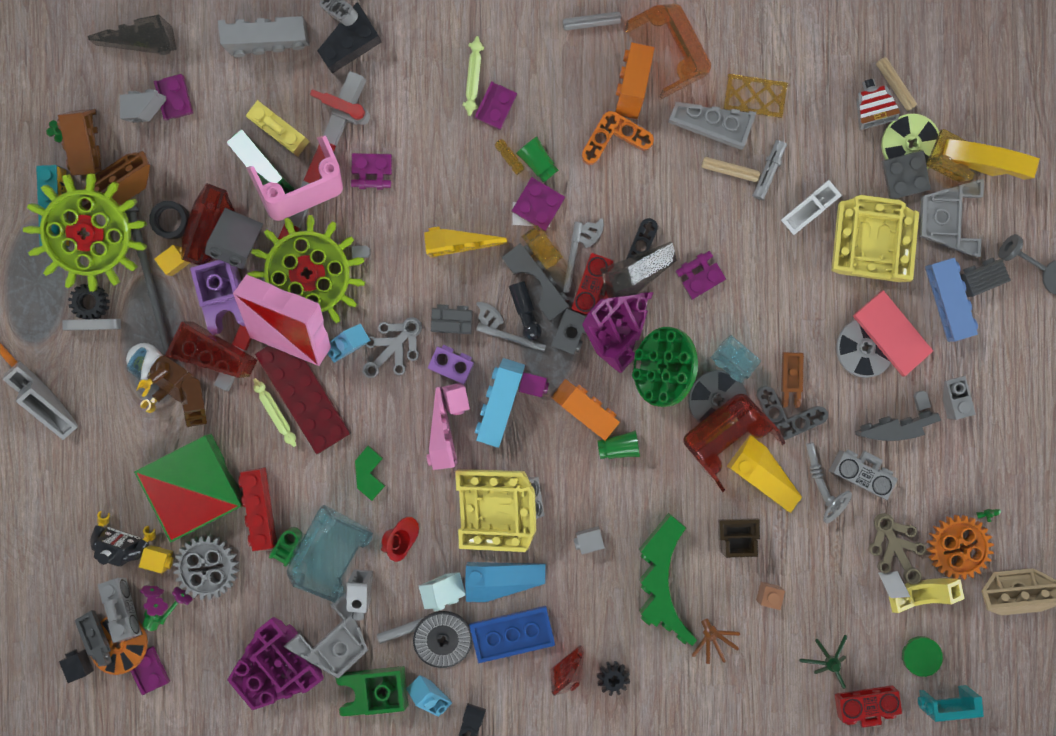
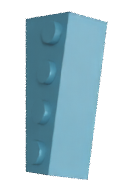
(500, 402)

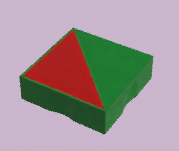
(190, 487)

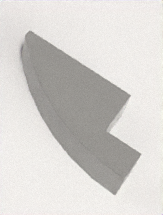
(39, 400)

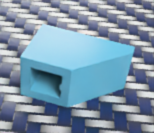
(347, 342)
(428, 696)

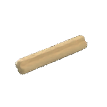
(896, 83)
(730, 169)

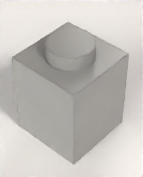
(589, 540)

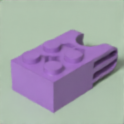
(217, 299)

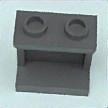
(233, 238)

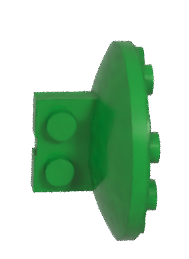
(666, 367)

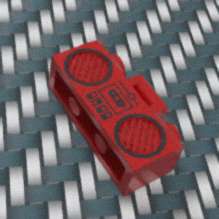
(591, 284)
(868, 703)

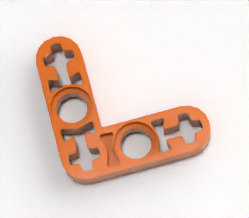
(615, 129)

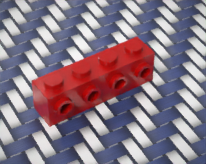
(258, 509)

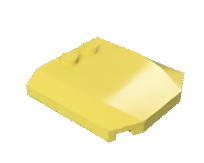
(875, 239)
(496, 510)

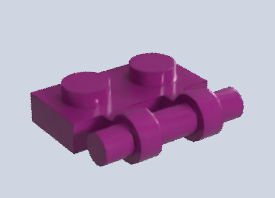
(371, 165)
(704, 280)

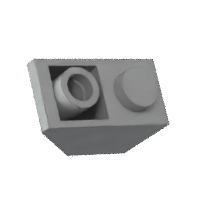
(140, 106)
(957, 399)

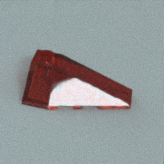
(568, 672)

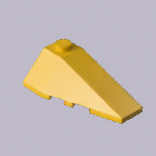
(446, 241)

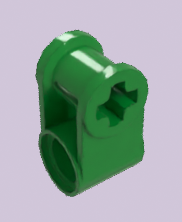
(284, 548)

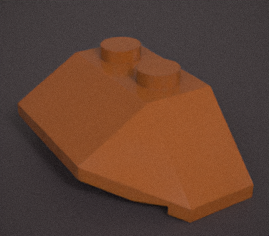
(130, 173)

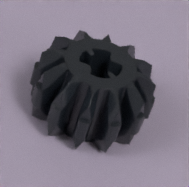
(607, 674)

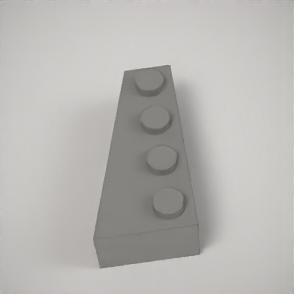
(263, 35)

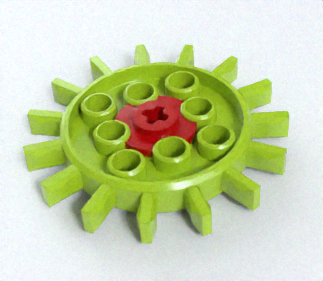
(85, 219)
(304, 259)

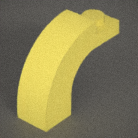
(929, 591)

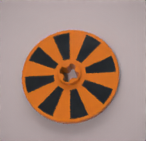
(126, 657)

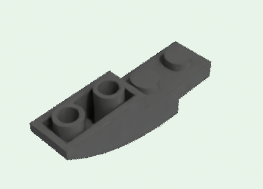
(891, 430)

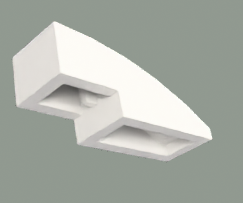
(811, 207)

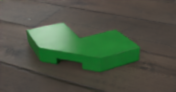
(366, 481)

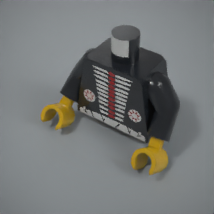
(117, 546)

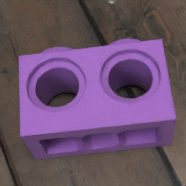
(449, 370)

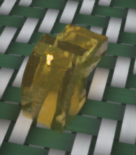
(541, 247)

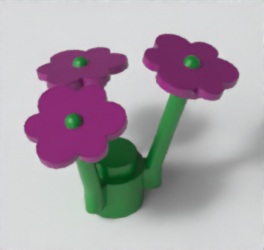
(156, 607)

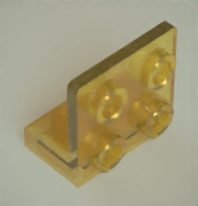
(943, 163)

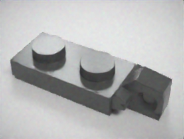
(94, 638)

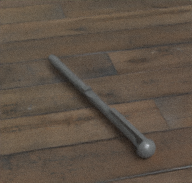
(152, 293)

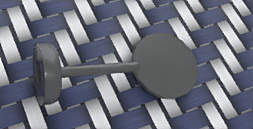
(1012, 247)

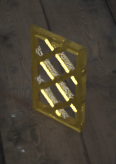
(767, 84)

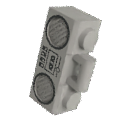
(871, 479)
(119, 609)

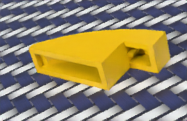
(992, 159)

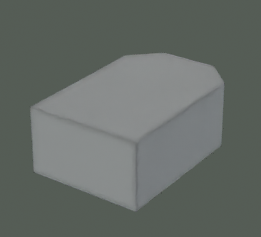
(361, 251)
(921, 400)

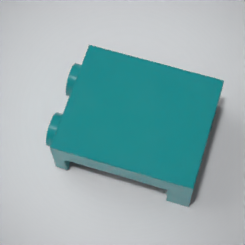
(966, 706)

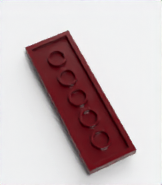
(304, 398)

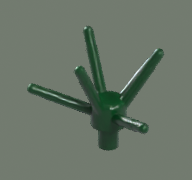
(831, 662)

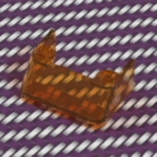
(695, 61)

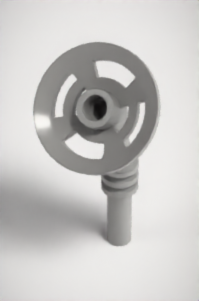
(833, 504)

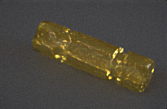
(509, 156)

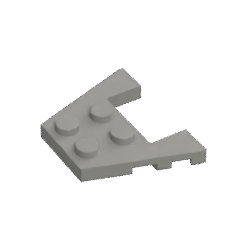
(942, 217)
(338, 648)

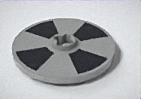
(853, 358)

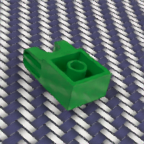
(369, 693)

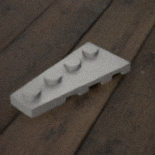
(715, 123)

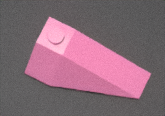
(441, 445)

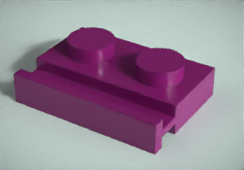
(177, 97)
(495, 105)
(150, 672)

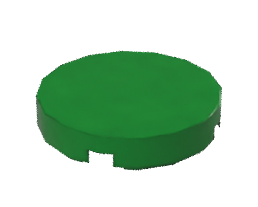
(922, 656)

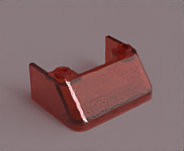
(723, 429)

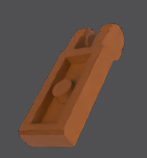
(792, 377)

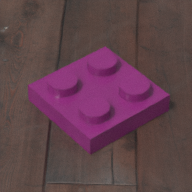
(538, 204)

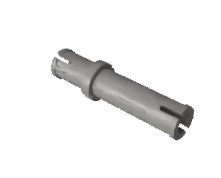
(773, 162)

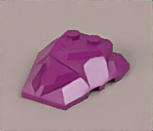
(270, 670)

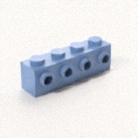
(951, 300)

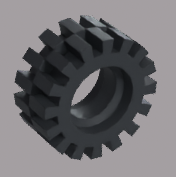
(77, 302)

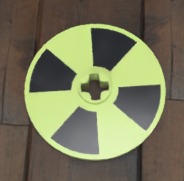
(909, 128)

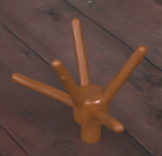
(711, 634)

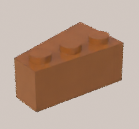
(79, 141)

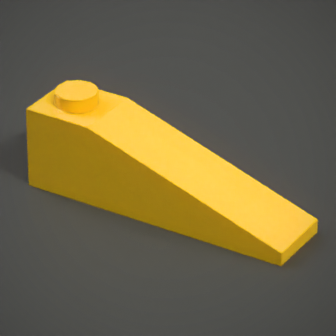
(761, 470)

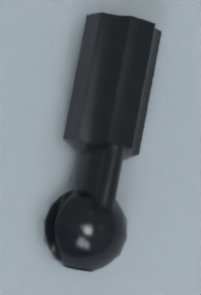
(524, 308)

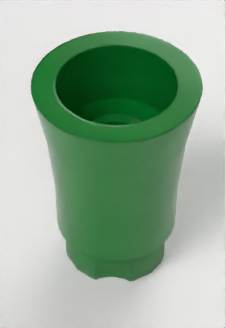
(537, 159)
(619, 446)

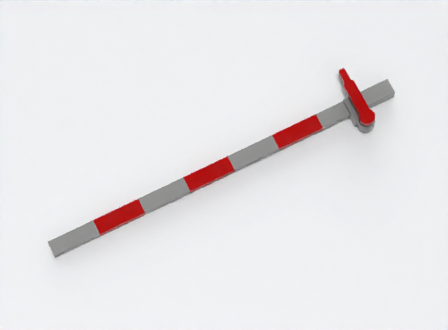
(343, 110)

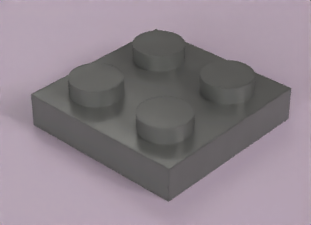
(906, 174)

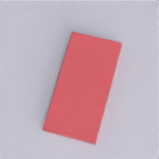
(893, 333)

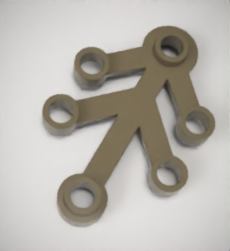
(895, 545)

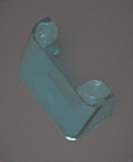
(326, 553)

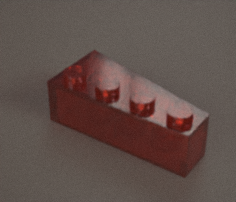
(199, 347)

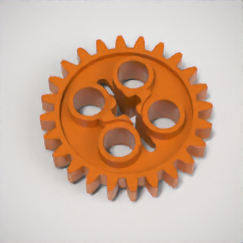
(965, 564)

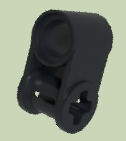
(472, 720)

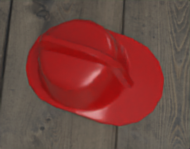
(399, 540)

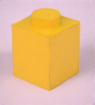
(171, 261)
(156, 559)

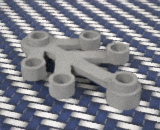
(394, 345)

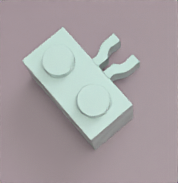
(442, 591)

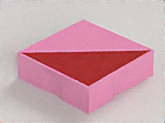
(282, 320)

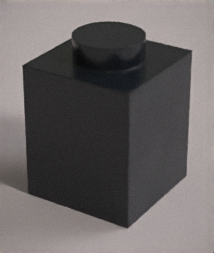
(76, 665)

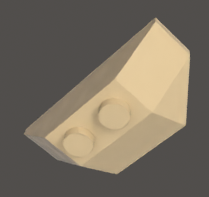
(1019, 592)

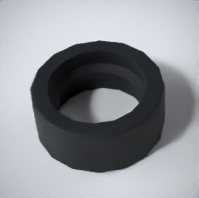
(156, 213)

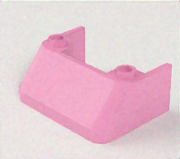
(285, 205)

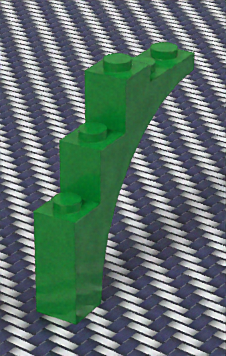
(659, 607)

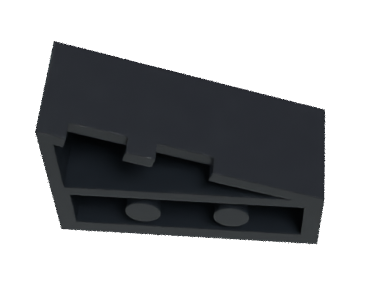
(349, 42)

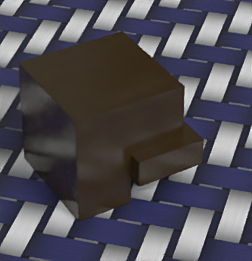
(739, 537)

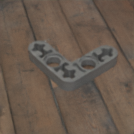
(783, 421)

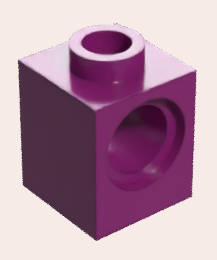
(533, 385)

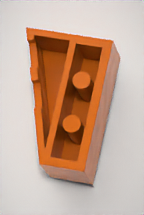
(635, 80)
(586, 409)

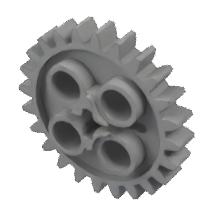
(209, 584)

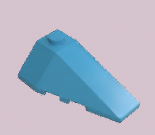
(495, 580)

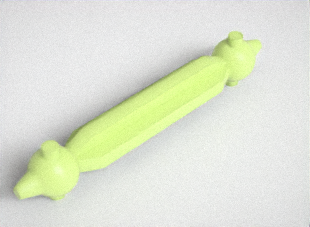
(473, 76)
(274, 412)

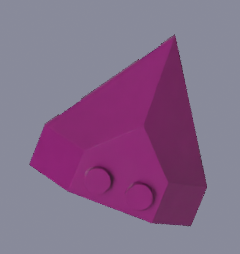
(615, 326)

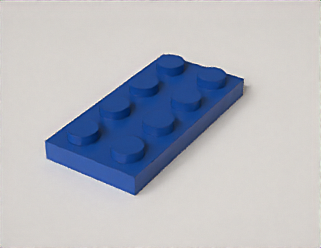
(512, 634)

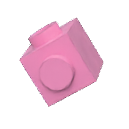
(455, 398)

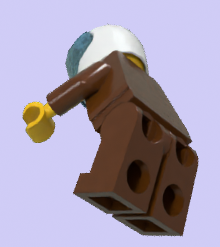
(151, 367)

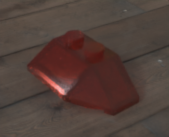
(202, 221)

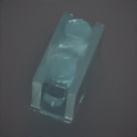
(735, 359)

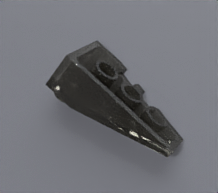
(146, 35)
(638, 271)

